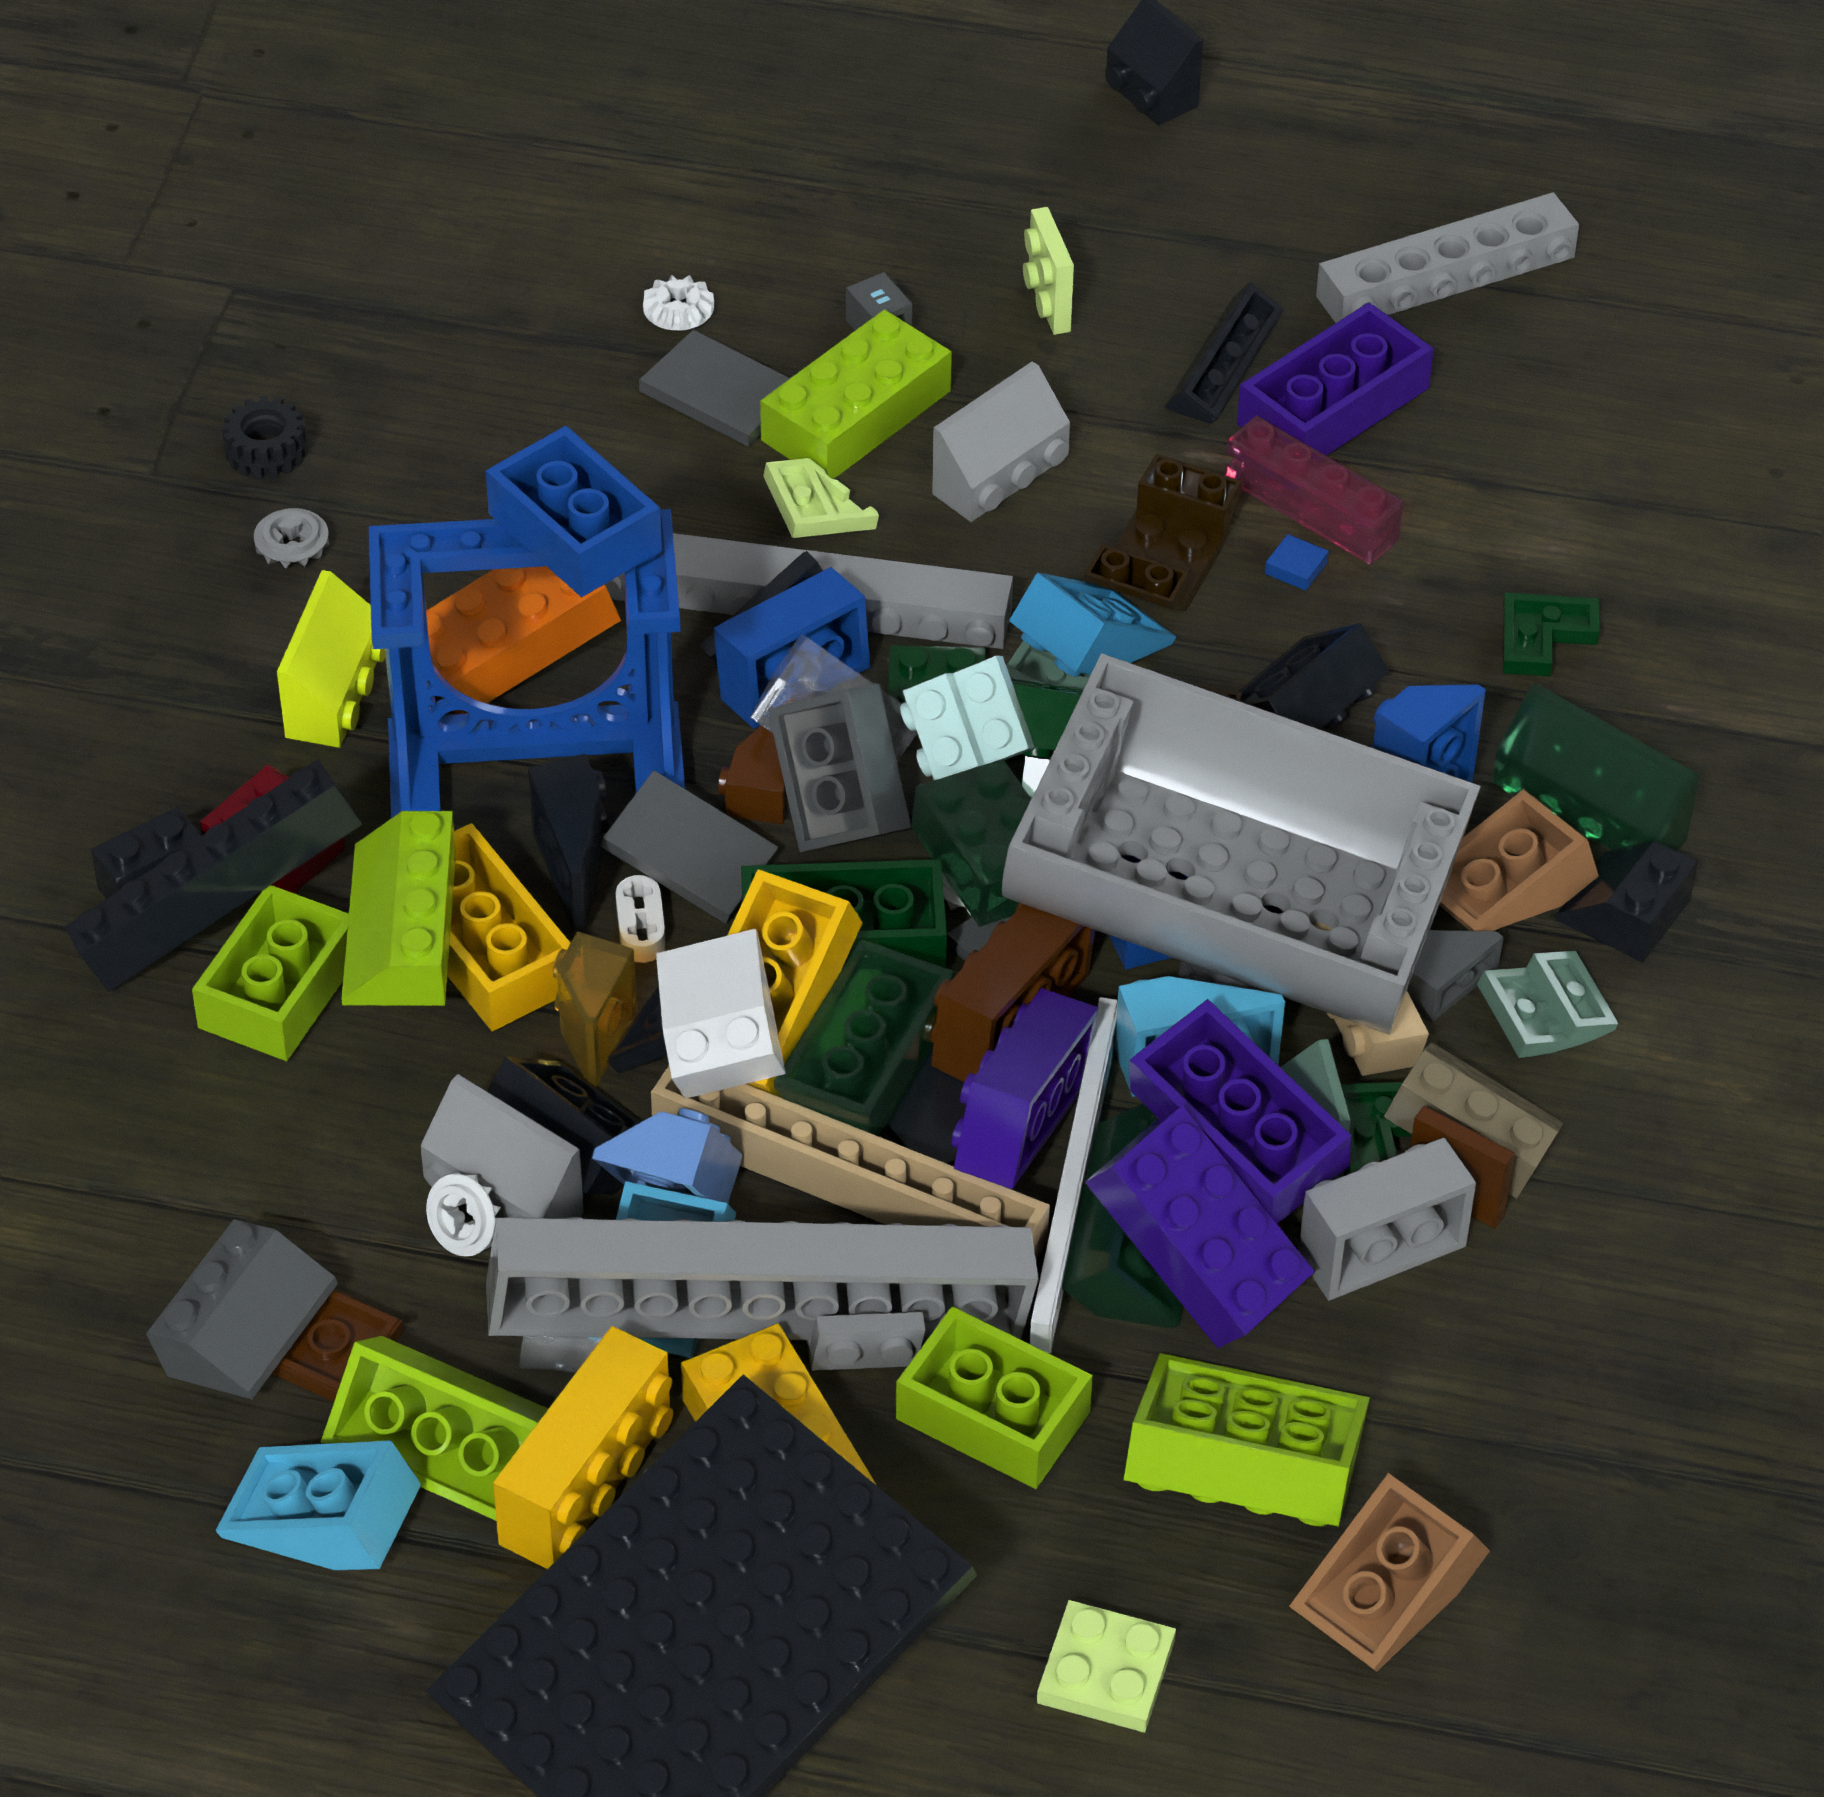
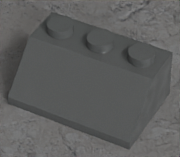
(839, 767)
(240, 1310)

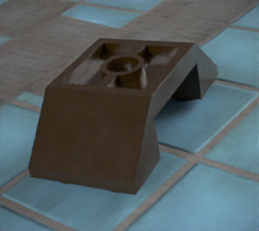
(1171, 535)

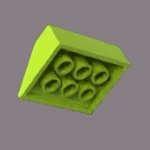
(1246, 1440)

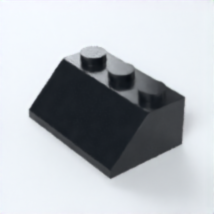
(1318, 677)
(567, 1107)

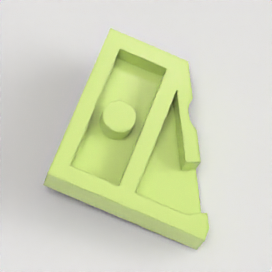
(813, 501)

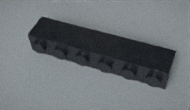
(212, 875)

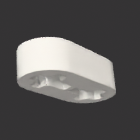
(648, 917)

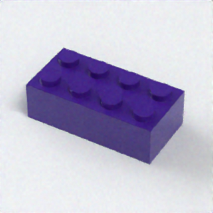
(1340, 380)
(1023, 1088)
(1244, 1105)
(1200, 1227)

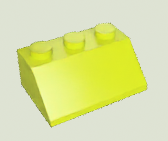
(328, 665)

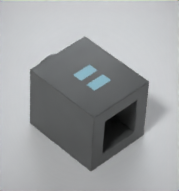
(871, 297)

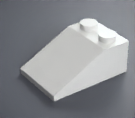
(718, 1014)

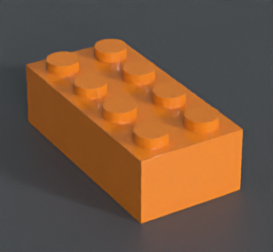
(511, 628)

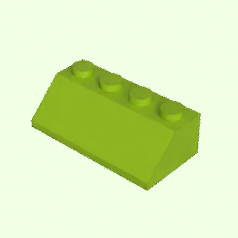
(401, 912)
(439, 1418)

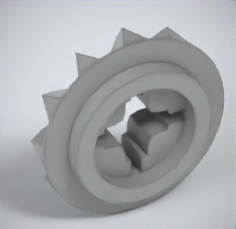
(291, 524)

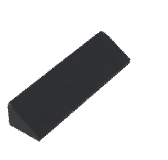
(1225, 355)

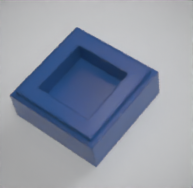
(1296, 562)

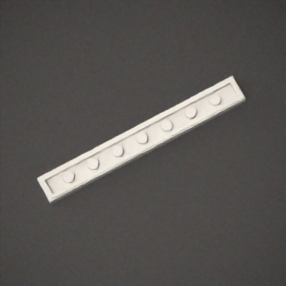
(1073, 1178)

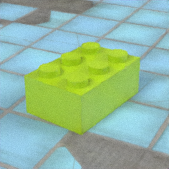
(274, 973)
(993, 1397)

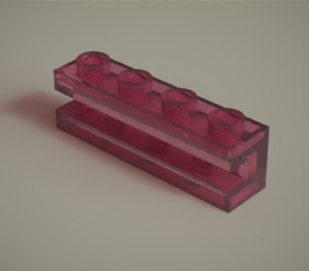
(1314, 490)

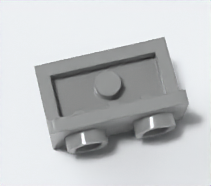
(865, 1340)

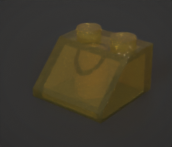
(594, 1000)

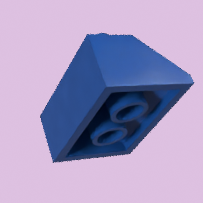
(1433, 727)

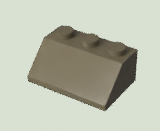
(1479, 1104)

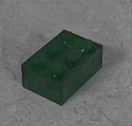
(969, 827)

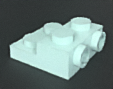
(966, 719)

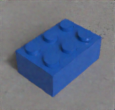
(574, 511)
(758, 640)

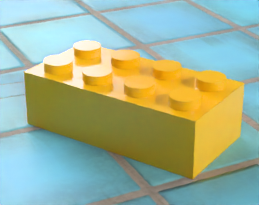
(498, 936)
(802, 948)
(776, 1369)
(583, 1448)

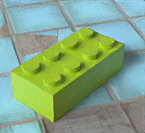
(856, 394)

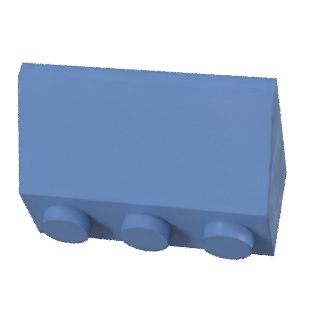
(675, 1155)

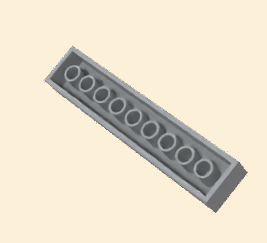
(747, 1276)

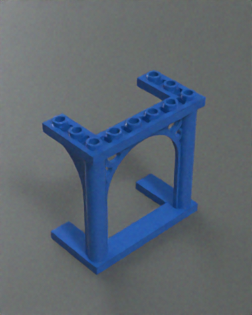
(427, 737)

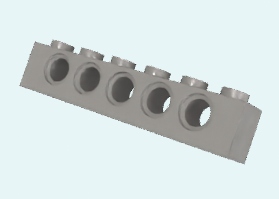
(1449, 258)

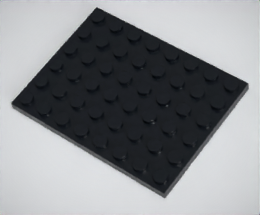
(705, 1619)

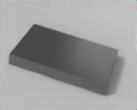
(713, 386)
(687, 845)

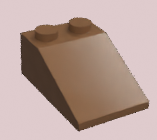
(1516, 866)
(1389, 1574)

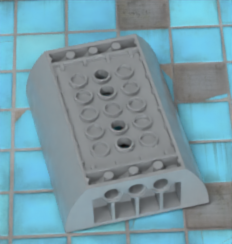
(1254, 821)

